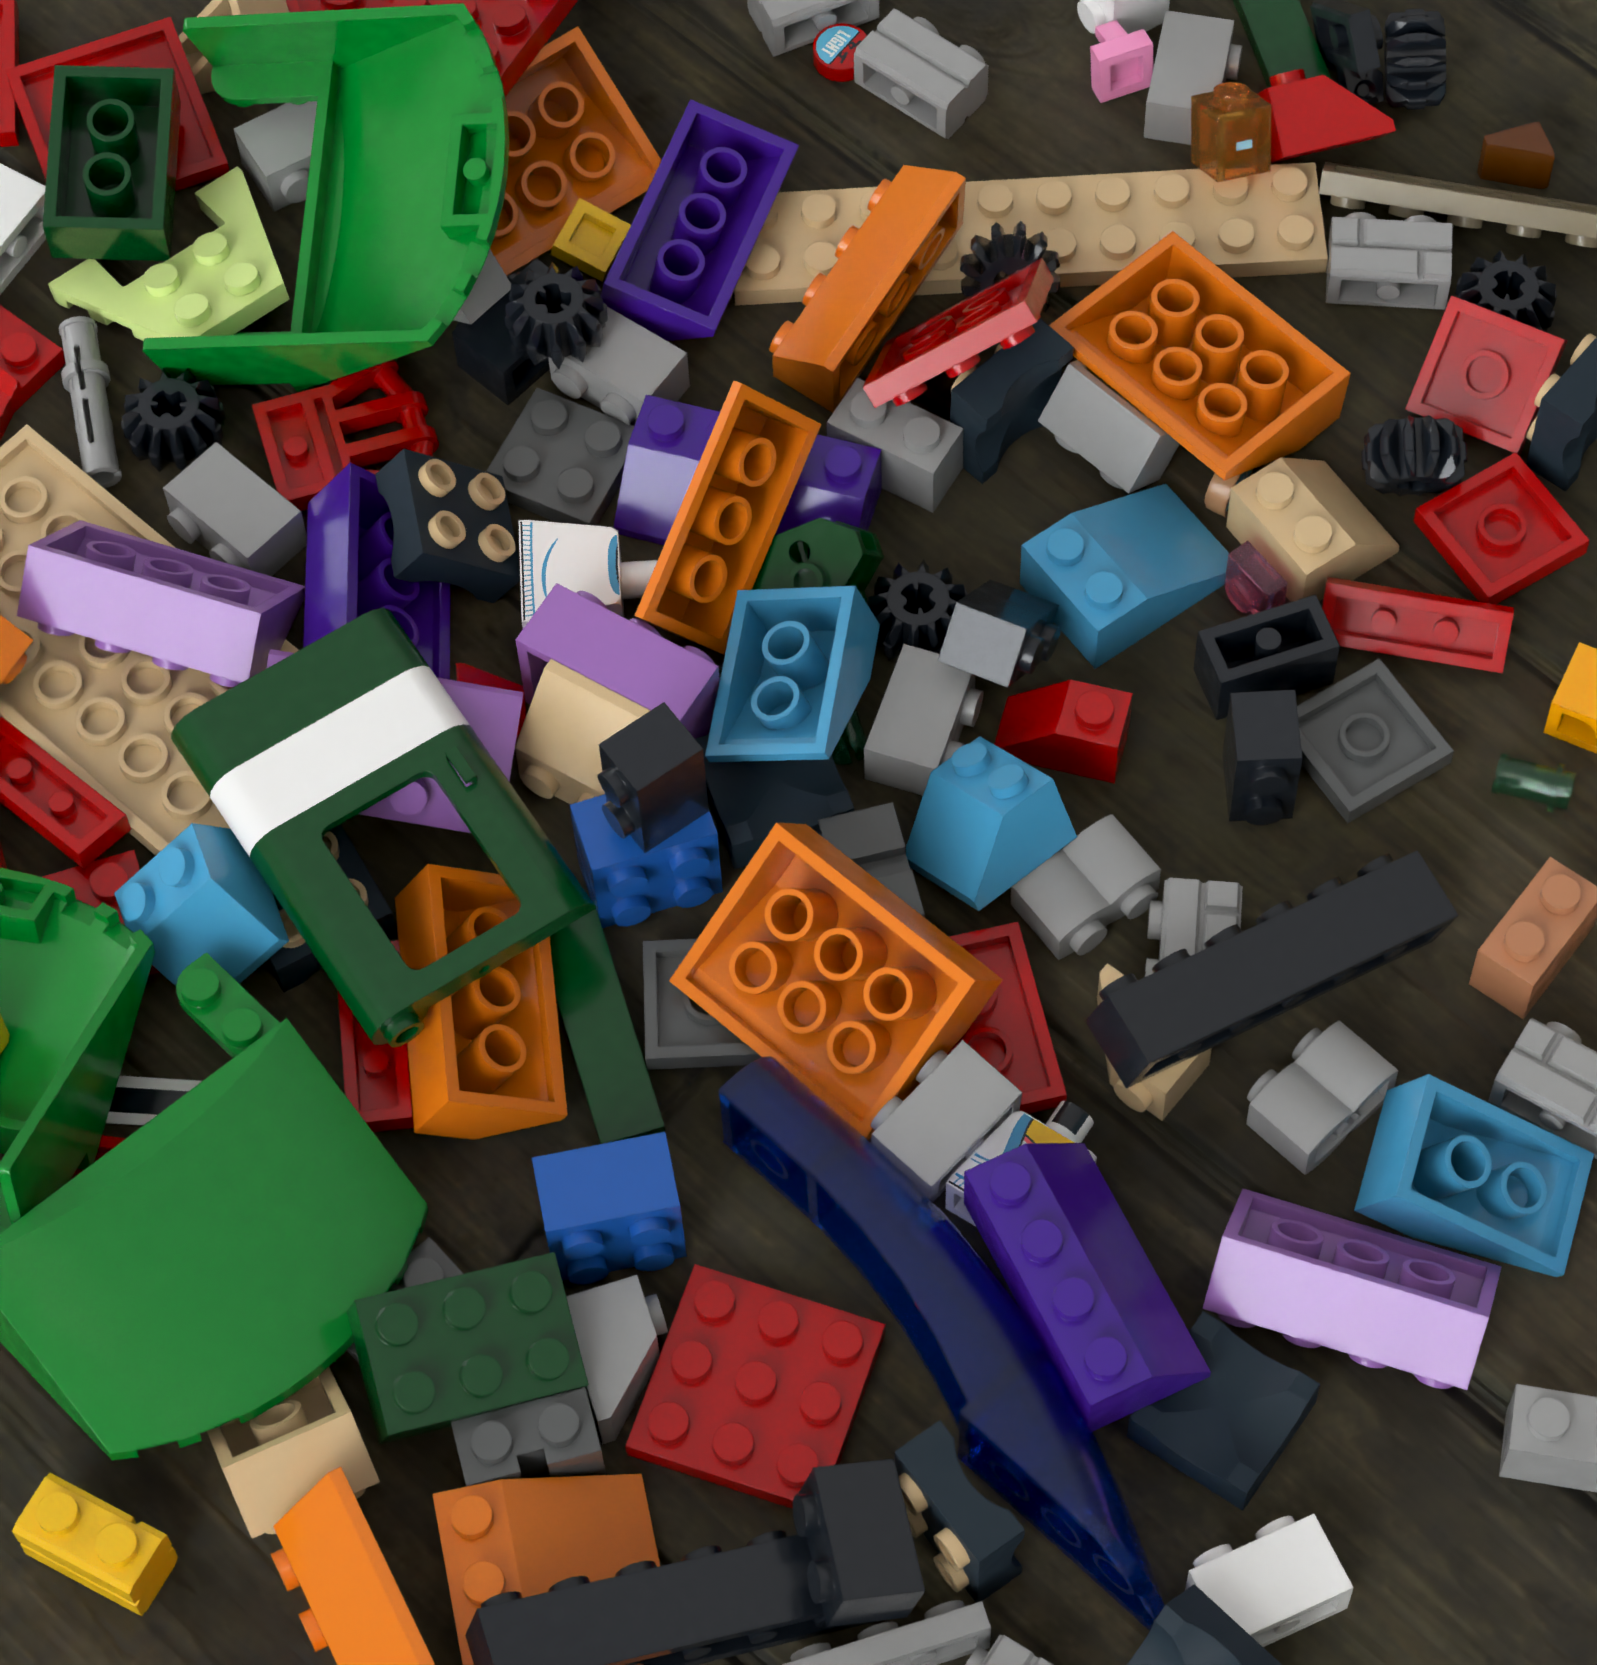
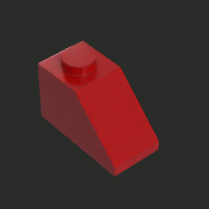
(1318, 116)
(1068, 728)

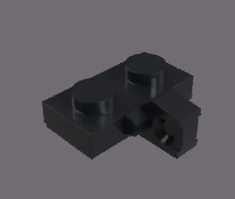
(1351, 41)

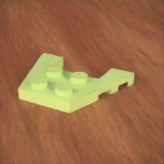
(203, 290)

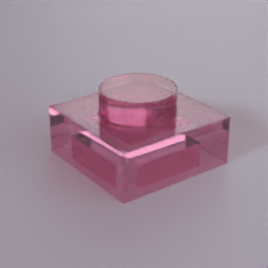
(1252, 581)

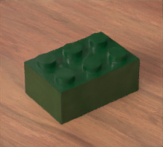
(112, 163)
(465, 1346)

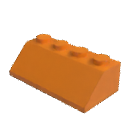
(869, 284)
(728, 517)
(476, 1061)
(345, 1580)

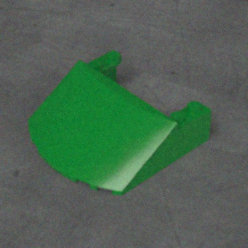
(396, 190)
(70, 1010)
(211, 1245)

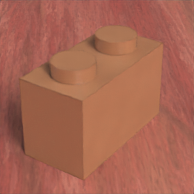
(1535, 938)

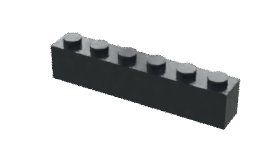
(1269, 967)
(659, 1615)

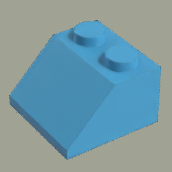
(986, 823)
(203, 899)

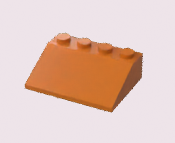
(565, 144)
(1205, 359)
(832, 975)
(536, 1534)

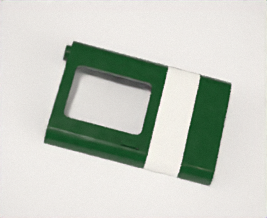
(330, 740)

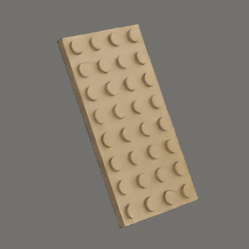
(89, 706)

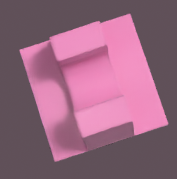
(1120, 61)

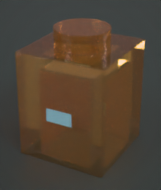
(1230, 132)

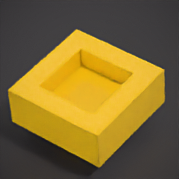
(590, 239)

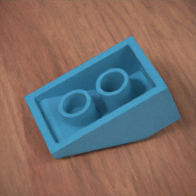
(1122, 569)
(791, 673)
(1473, 1177)

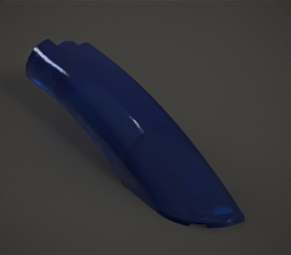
(979, 1348)

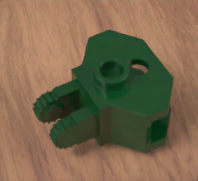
(821, 556)

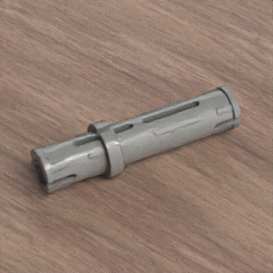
(87, 381)

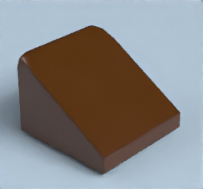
(1517, 157)

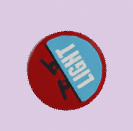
(835, 51)

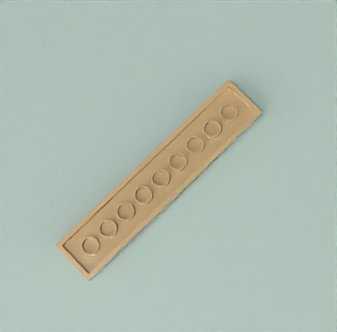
(1093, 221)

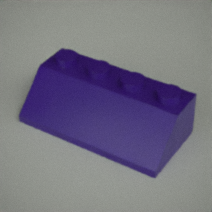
(697, 224)
(665, 448)
(353, 571)
(1082, 1279)

